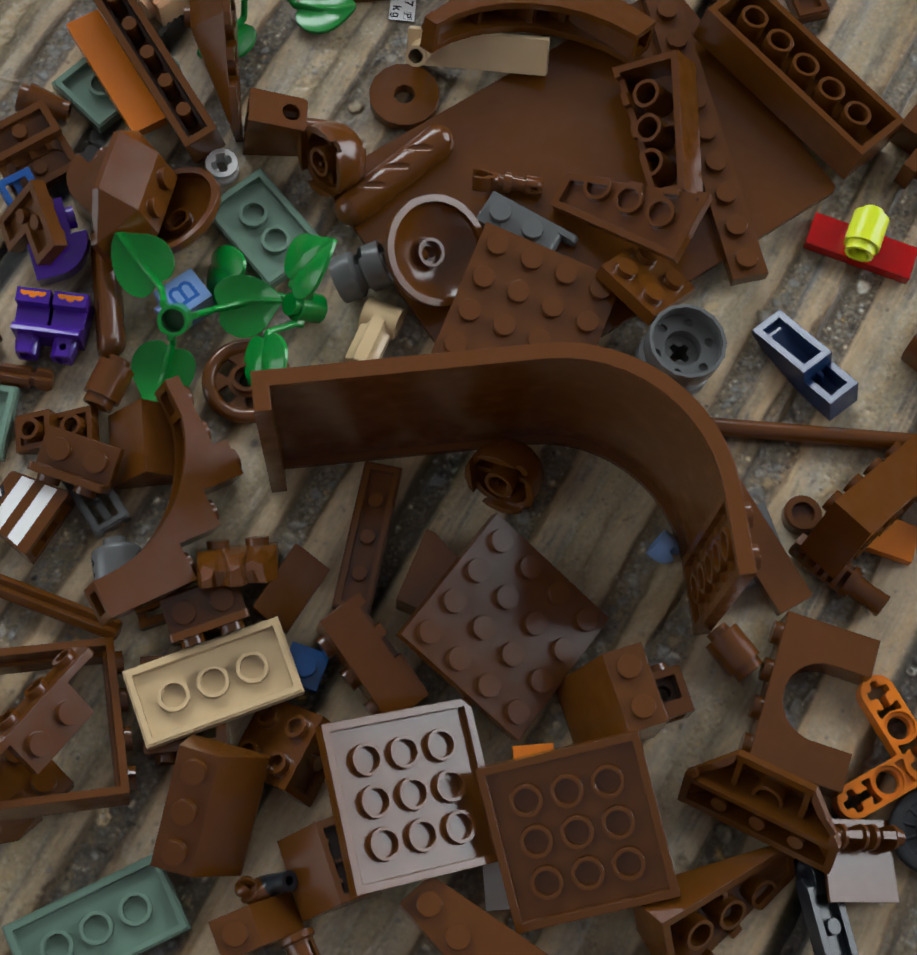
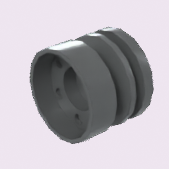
(691, 338)

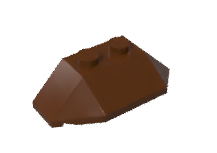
(129, 191)
(765, 805)

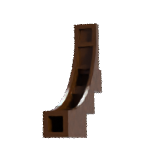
(189, 516)

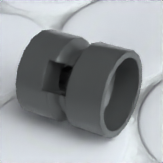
(360, 272)

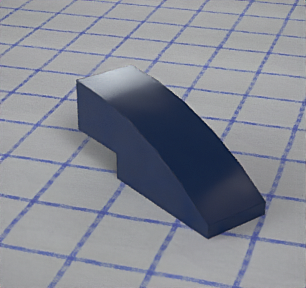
(806, 365)

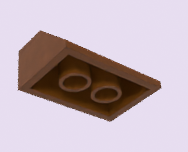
(210, 809)

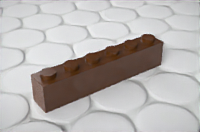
(162, 77)

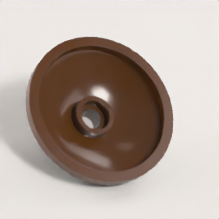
(191, 208)
(446, 233)

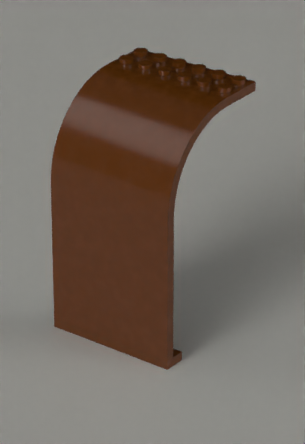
(540, 396)

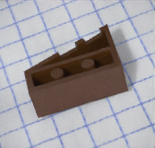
(369, 658)

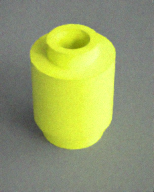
(865, 233)

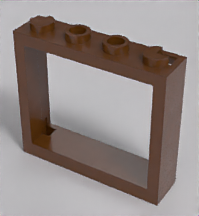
(40, 658)

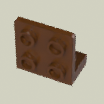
(202, 613)
(291, 740)

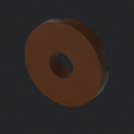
(401, 79)

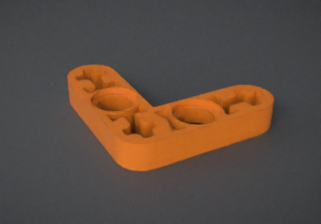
(900, 763)

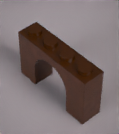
(800, 647)

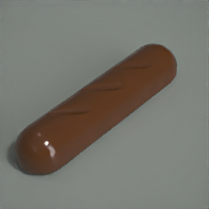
(394, 175)
(107, 307)

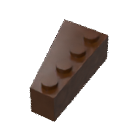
(459, 925)

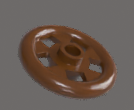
(215, 382)

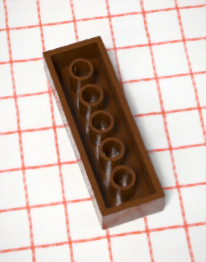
(799, 81)

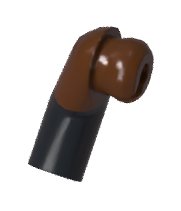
(265, 886)

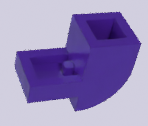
(72, 257)

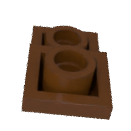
(32, 426)

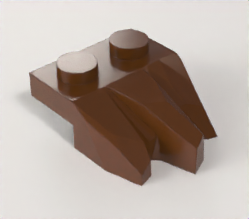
(237, 564)
(19, 783)

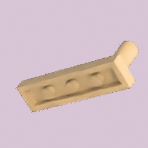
(484, 52)

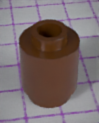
(108, 383)
(733, 651)

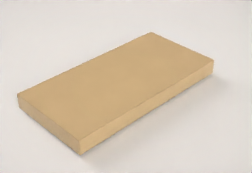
(212, 683)

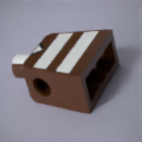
(31, 513)

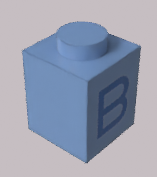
(189, 291)

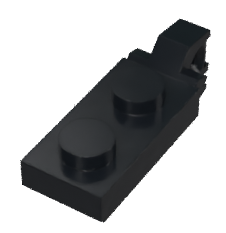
(826, 922)

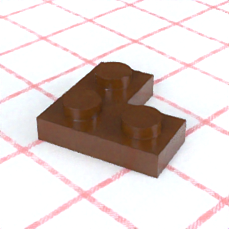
(34, 222)

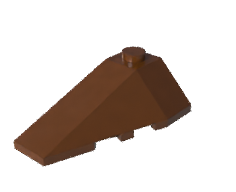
(217, 40)
(713, 902)

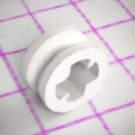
(231, 162)

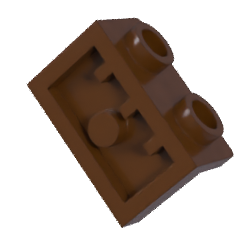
(78, 461)

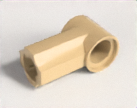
(377, 326)

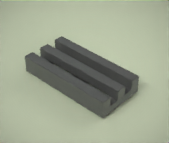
(111, 523)

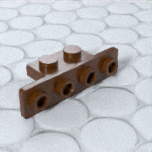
(47, 714)

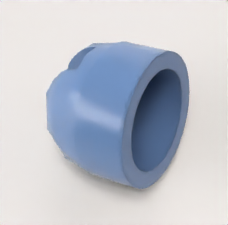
(663, 547)

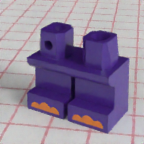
(52, 321)

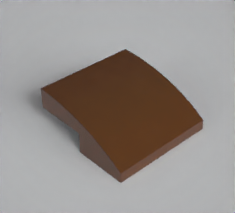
(35, 141)

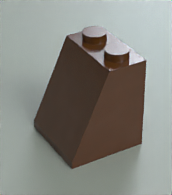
(612, 697)

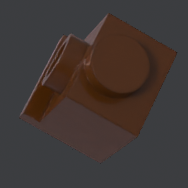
(672, 681)

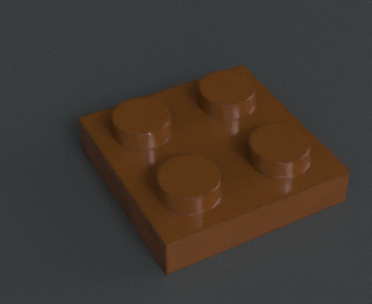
(645, 282)

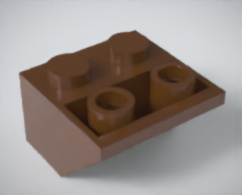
(320, 870)

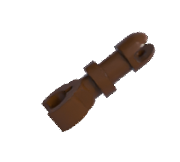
(487, 180)

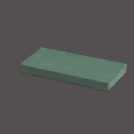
(112, 916)

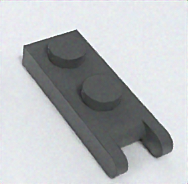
(523, 222)

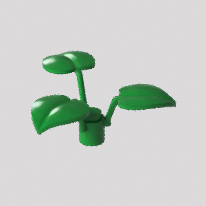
(312, 17)
(140, 266)
(305, 266)

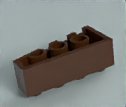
(664, 118)
(864, 509)

